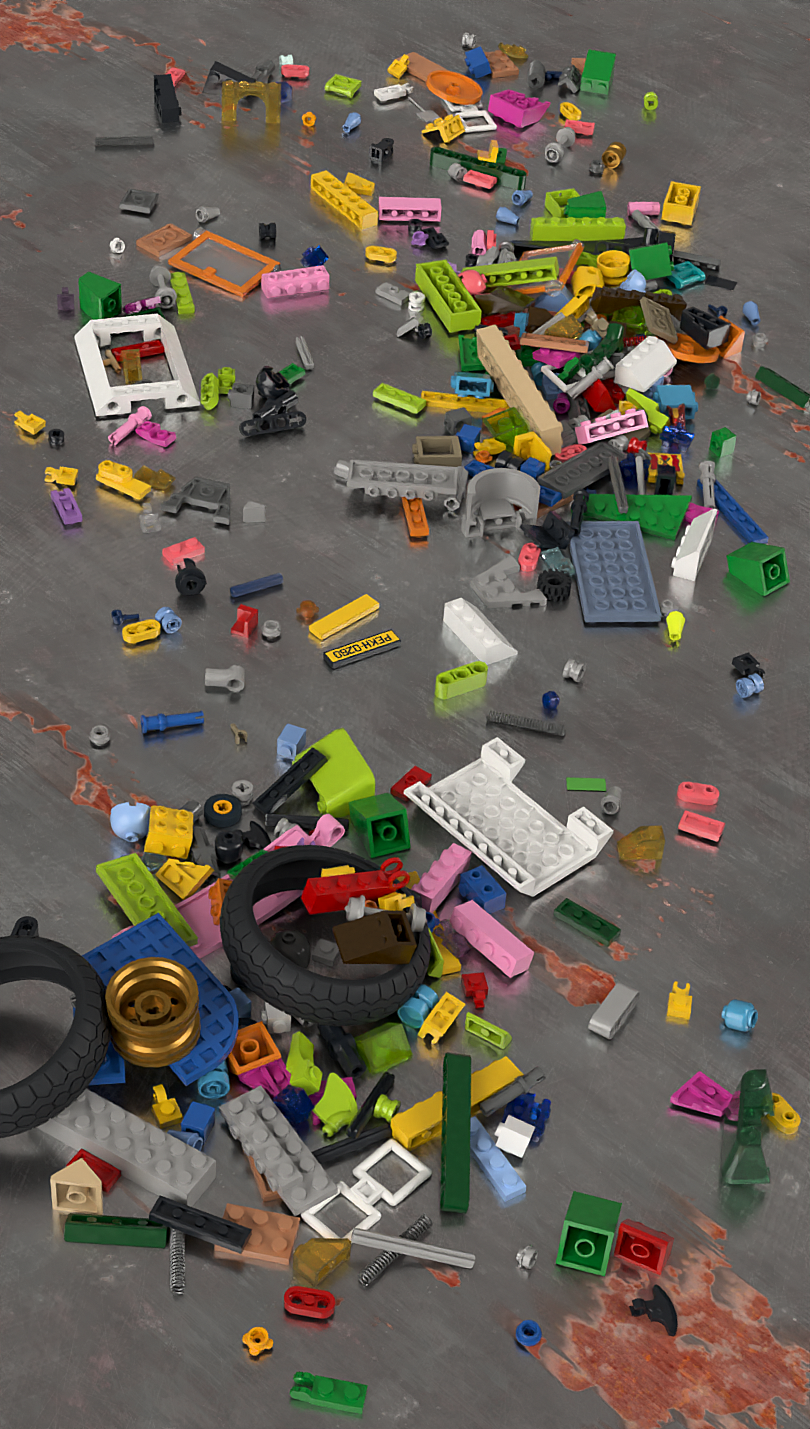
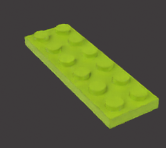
(141, 894)

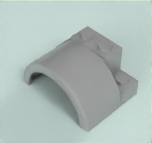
(492, 499)

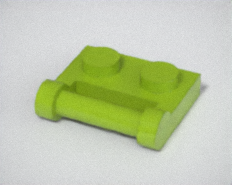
(343, 85)

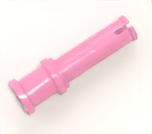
(134, 421)

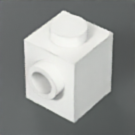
(275, 1020)
(514, 1136)

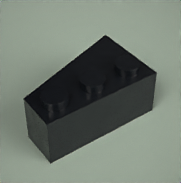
(223, 73)
(166, 99)
(704, 328)

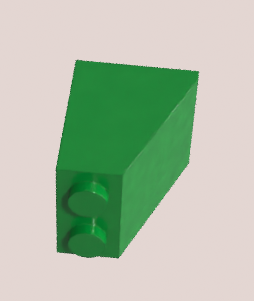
(598, 72)
(587, 205)
(652, 260)
(99, 296)
(760, 567)
(380, 824)
(588, 1233)

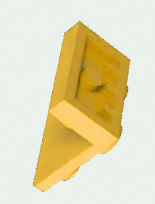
(449, 127)

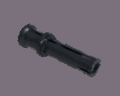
(579, 507)

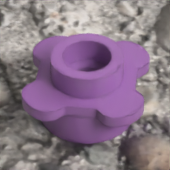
(419, 238)

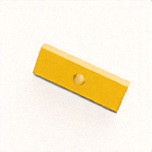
(133, 488)

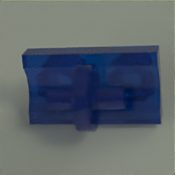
(678, 436)
(628, 468)

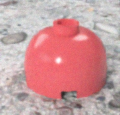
(473, 282)

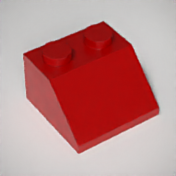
(643, 1246)

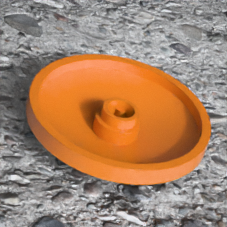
(454, 87)
(690, 351)

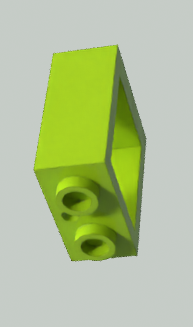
(554, 201)

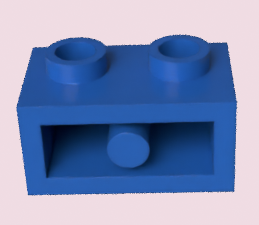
(477, 62)
(482, 889)

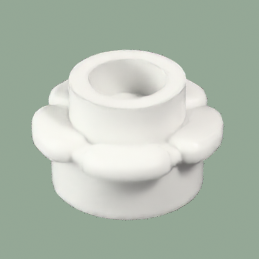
(120, 245)

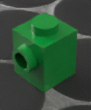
(722, 442)

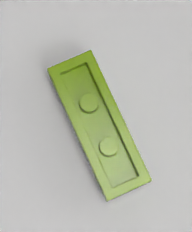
(399, 398)

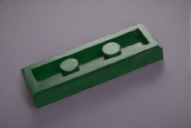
(587, 922)

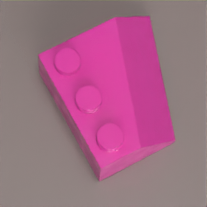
(516, 108)

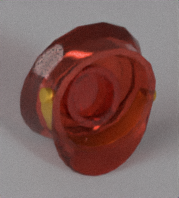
(677, 415)

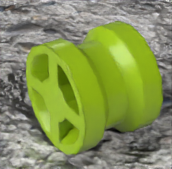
(650, 97)
(386, 1108)

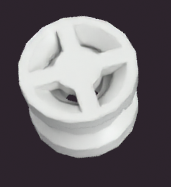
(416, 301)

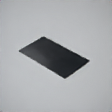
(720, 282)

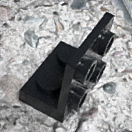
(551, 534)

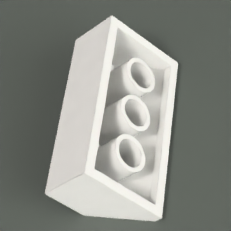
(645, 364)
(694, 546)
(477, 632)

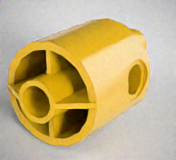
(586, 280)

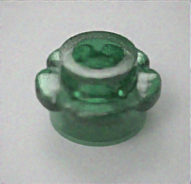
(712, 381)

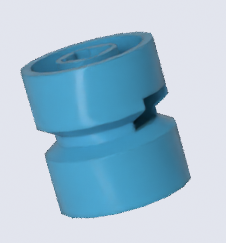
(418, 1007)
(215, 1083)

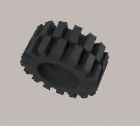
(554, 584)

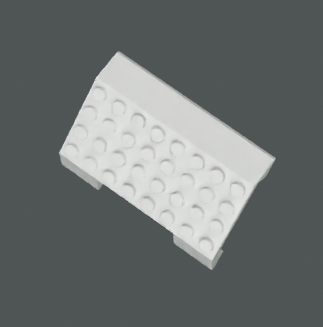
(507, 825)

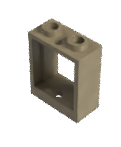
(437, 444)

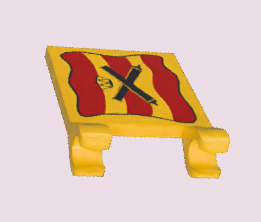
(666, 459)

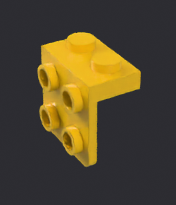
(532, 446)
(169, 832)

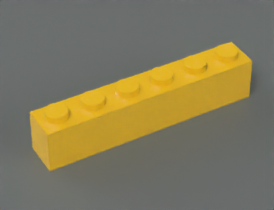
(424, 1119)

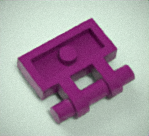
(140, 305)

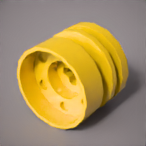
(614, 267)

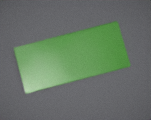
(589, 784)

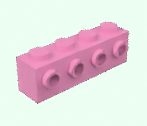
(409, 208)
(295, 281)
(610, 427)
(442, 876)
(491, 938)

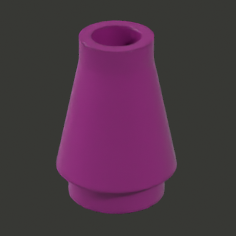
(561, 403)

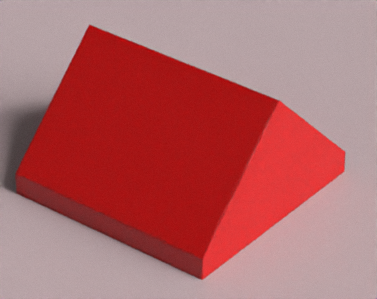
(599, 397)

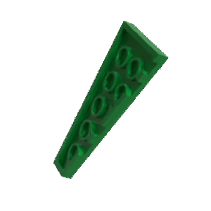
(471, 362)
(656, 513)

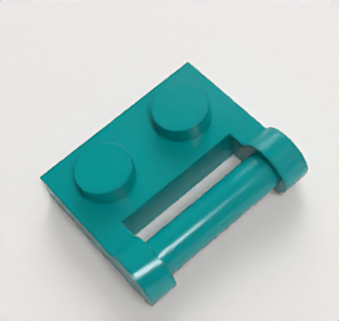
(685, 270)

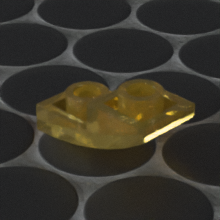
(513, 51)
(156, 480)

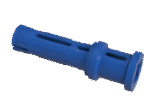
(161, 721)

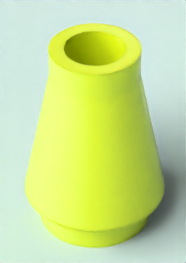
(675, 624)

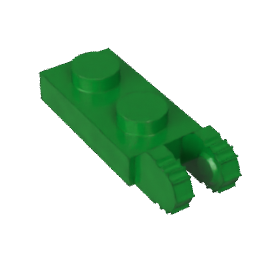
(329, 1392)

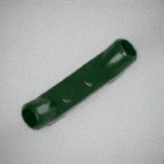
(610, 344)

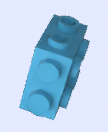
(472, 384)
(674, 396)

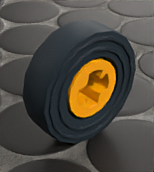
(222, 802)

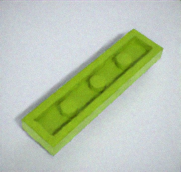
(184, 299)

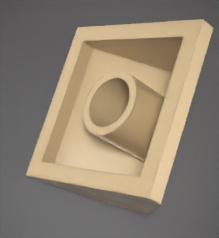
(77, 1189)

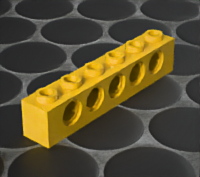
(344, 200)

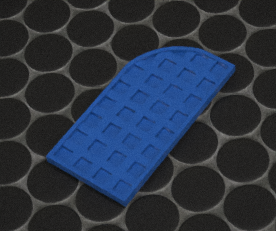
(216, 1005)

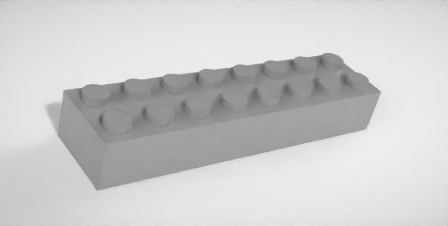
(134, 1147)

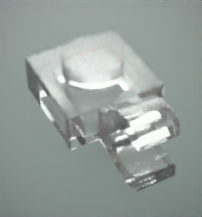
(148, 521)

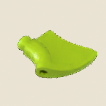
(336, 1106)

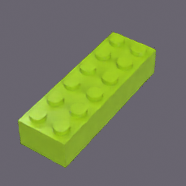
(448, 295)

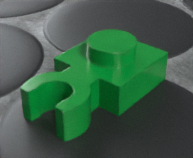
(570, 370)

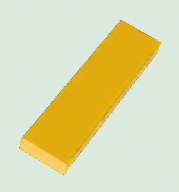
(343, 617)

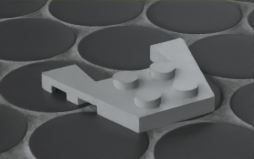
(498, 590)

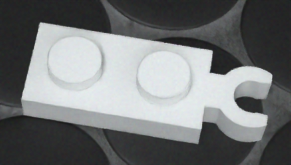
(394, 91)

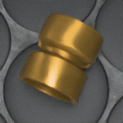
(613, 154)

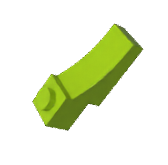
(656, 420)
(301, 1064)

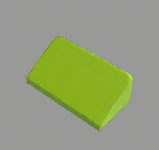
(436, 961)
(487, 1031)

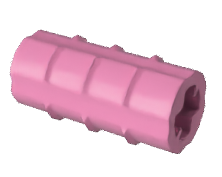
(646, 208)
(479, 242)

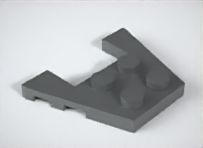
(203, 493)

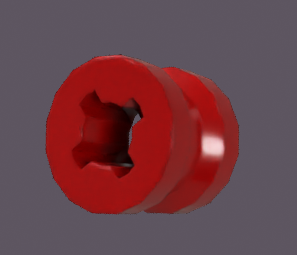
(634, 445)

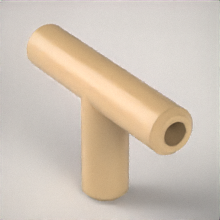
(111, 361)

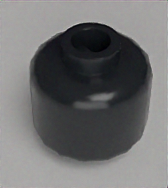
(228, 846)

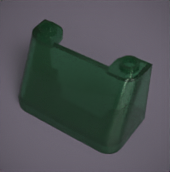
(742, 1145)

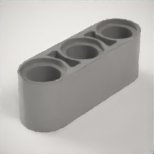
(614, 1010)

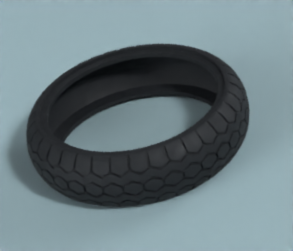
(288, 985)
(82, 1051)

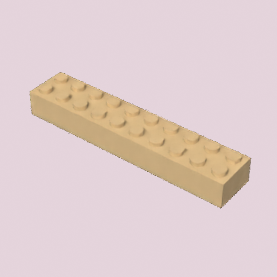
(517, 386)

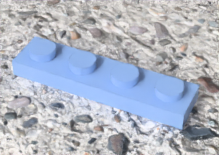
(494, 1163)

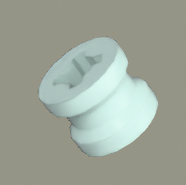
(283, 60)

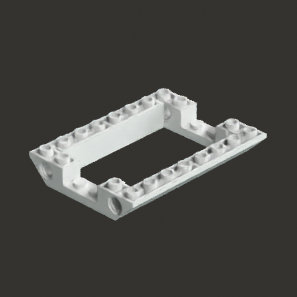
(118, 399)

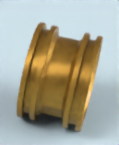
(154, 1029)

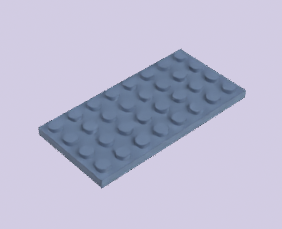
(613, 573)

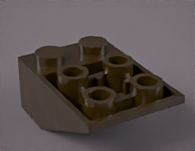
(502, 300)
(376, 939)

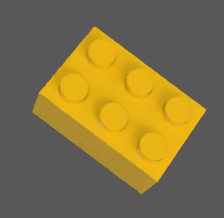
(681, 203)

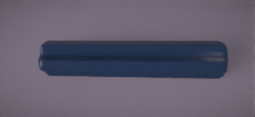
(256, 585)

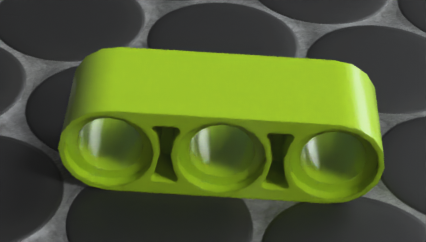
(461, 680)

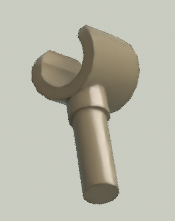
(239, 734)

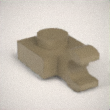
(599, 325)

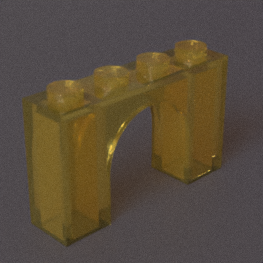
(268, 92)

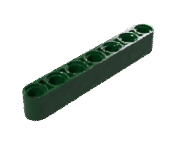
(505, 175)
(455, 1133)

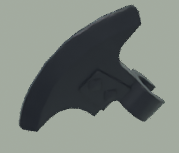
(255, 837)
(658, 1310)

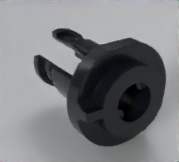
(184, 577)

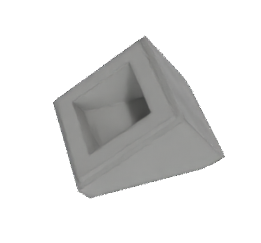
(254, 512)

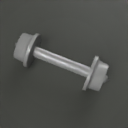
(554, 151)
(160, 277)
(356, 909)

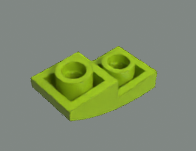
(226, 379)

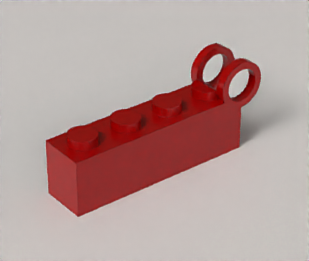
(334, 892)

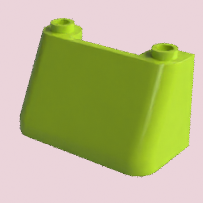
(342, 777)

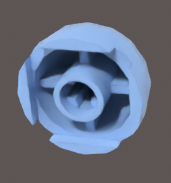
(634, 281)
(130, 821)

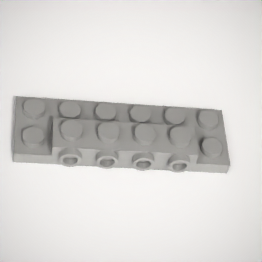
(402, 479)
(277, 1151)

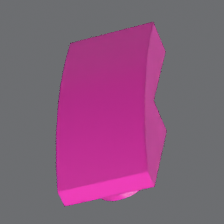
(154, 434)

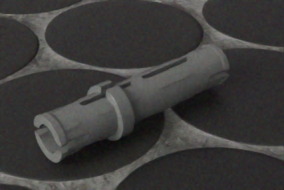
(518, 1087)

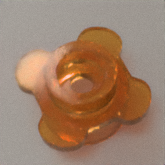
(307, 609)

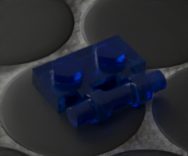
(523, 1106)

